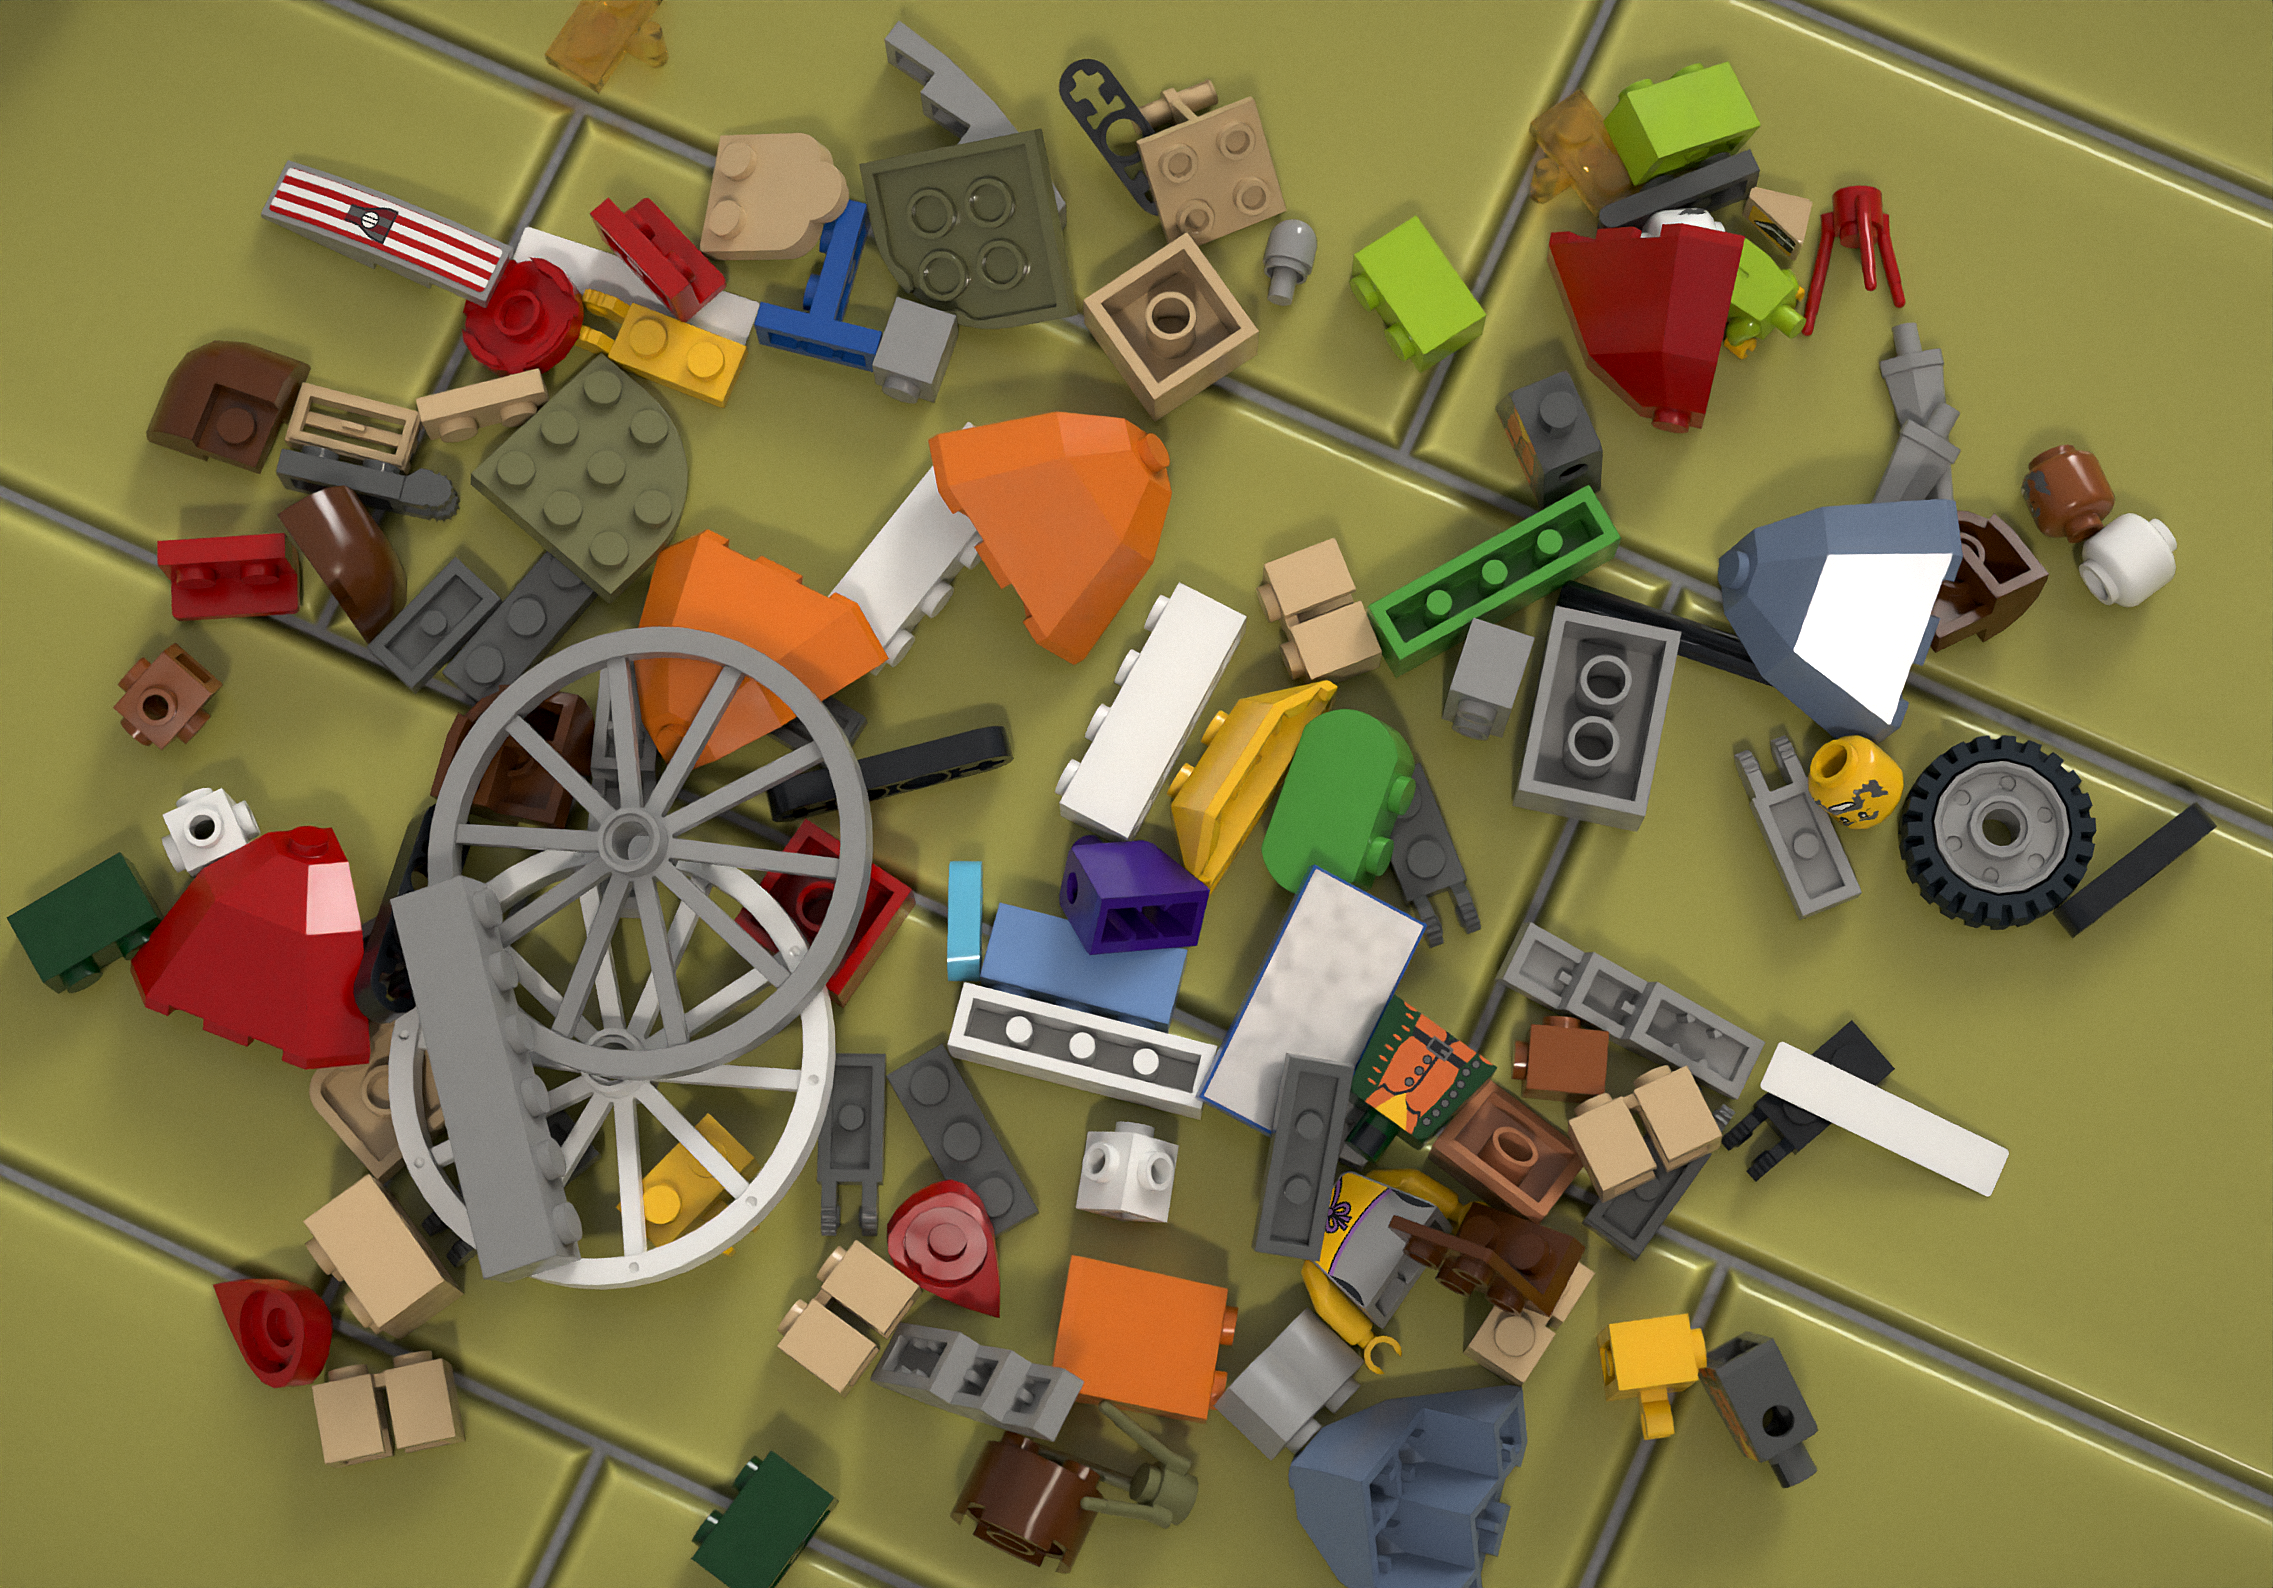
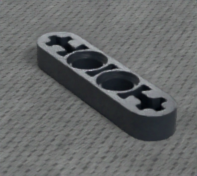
(896, 772)
(382, 951)

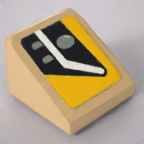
(1779, 218)

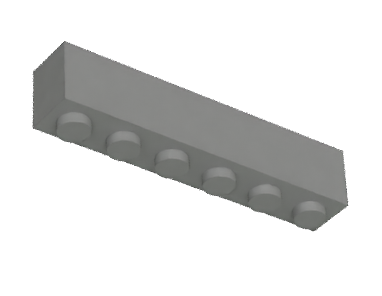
(487, 1079)

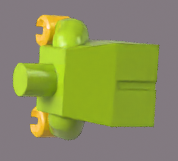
(1761, 301)

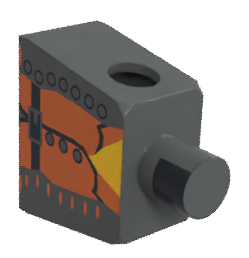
(1551, 435)
(1743, 1383)

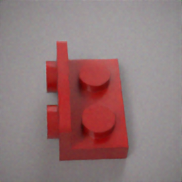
(659, 256)
(231, 576)

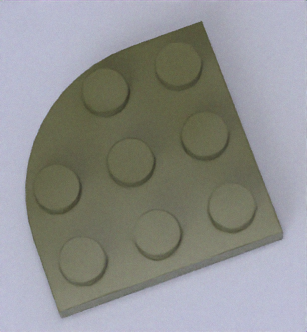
(974, 230)
(593, 478)

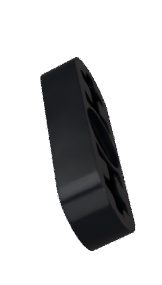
(1084, 108)
(2134, 870)

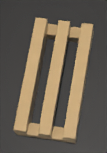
(405, 443)

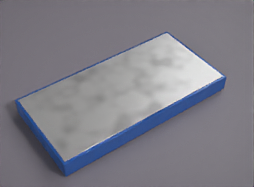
(1312, 994)

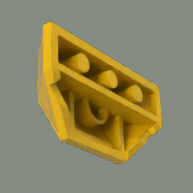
(1239, 775)

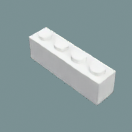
(911, 567)
(1152, 714)
(1080, 1050)

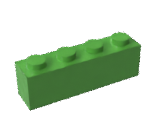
(1493, 580)

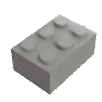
(1597, 719)

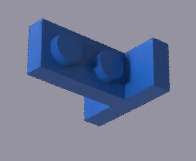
(826, 296)

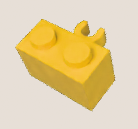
(684, 1194)
(1648, 1362)

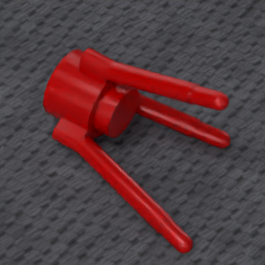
(1860, 225)

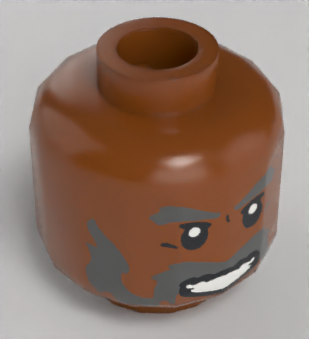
(2067, 493)

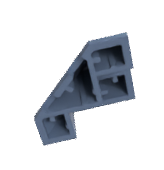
(1843, 606)
(1412, 1487)

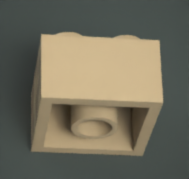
(1170, 326)
(382, 1258)

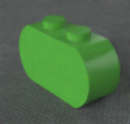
(1340, 801)

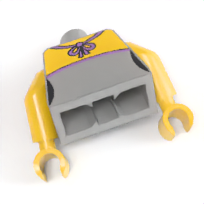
(1362, 1261)

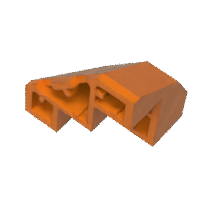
(1062, 514)
(761, 605)

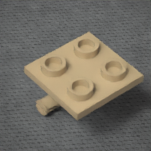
(1207, 169)

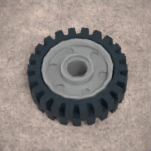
(2027, 794)

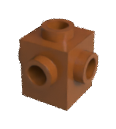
(184, 687)

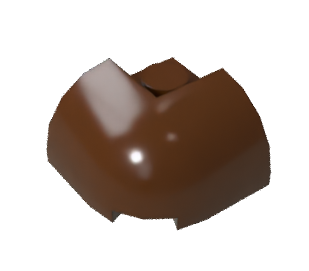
(227, 403)
(350, 556)
(1992, 585)
(515, 783)

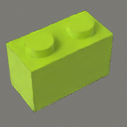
(1680, 121)
(1416, 295)

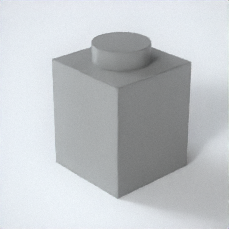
(914, 351)

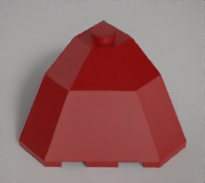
(1650, 313)
(266, 950)

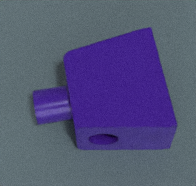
(1130, 897)

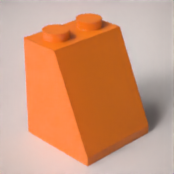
(1144, 1339)

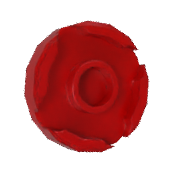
(528, 320)

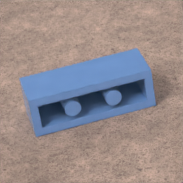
(1046, 962)

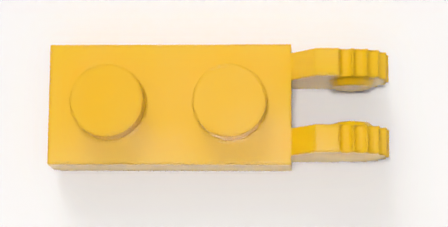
(664, 349)

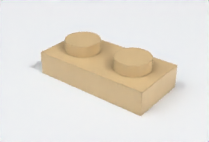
(504, 400)

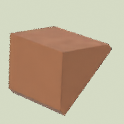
(1507, 1155)

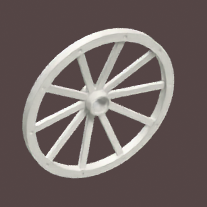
(752, 1200)

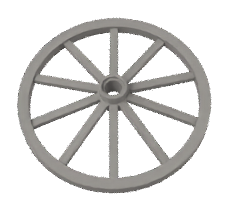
(664, 850)

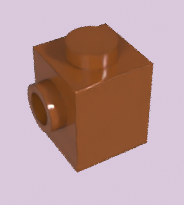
(1561, 1061)

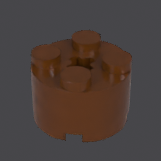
(1028, 1502)

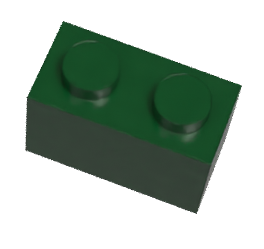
(87, 924)
(763, 1526)

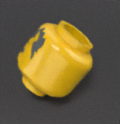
(1855, 782)

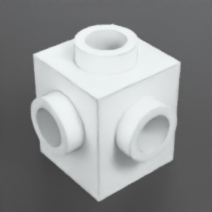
(199, 813)
(1127, 1174)

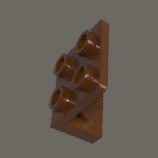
(1497, 1255)

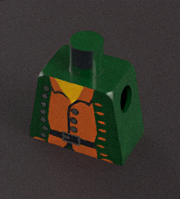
(1411, 1081)

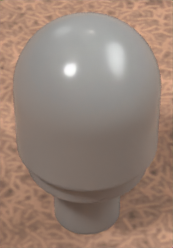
(1288, 259)

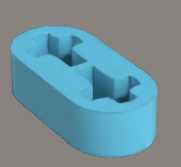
(965, 920)

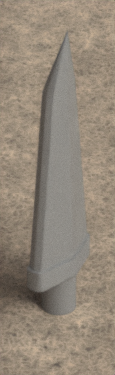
(1915, 388)
(1919, 458)

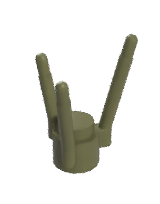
(1161, 1490)

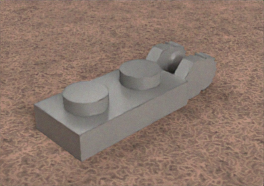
(1798, 834)

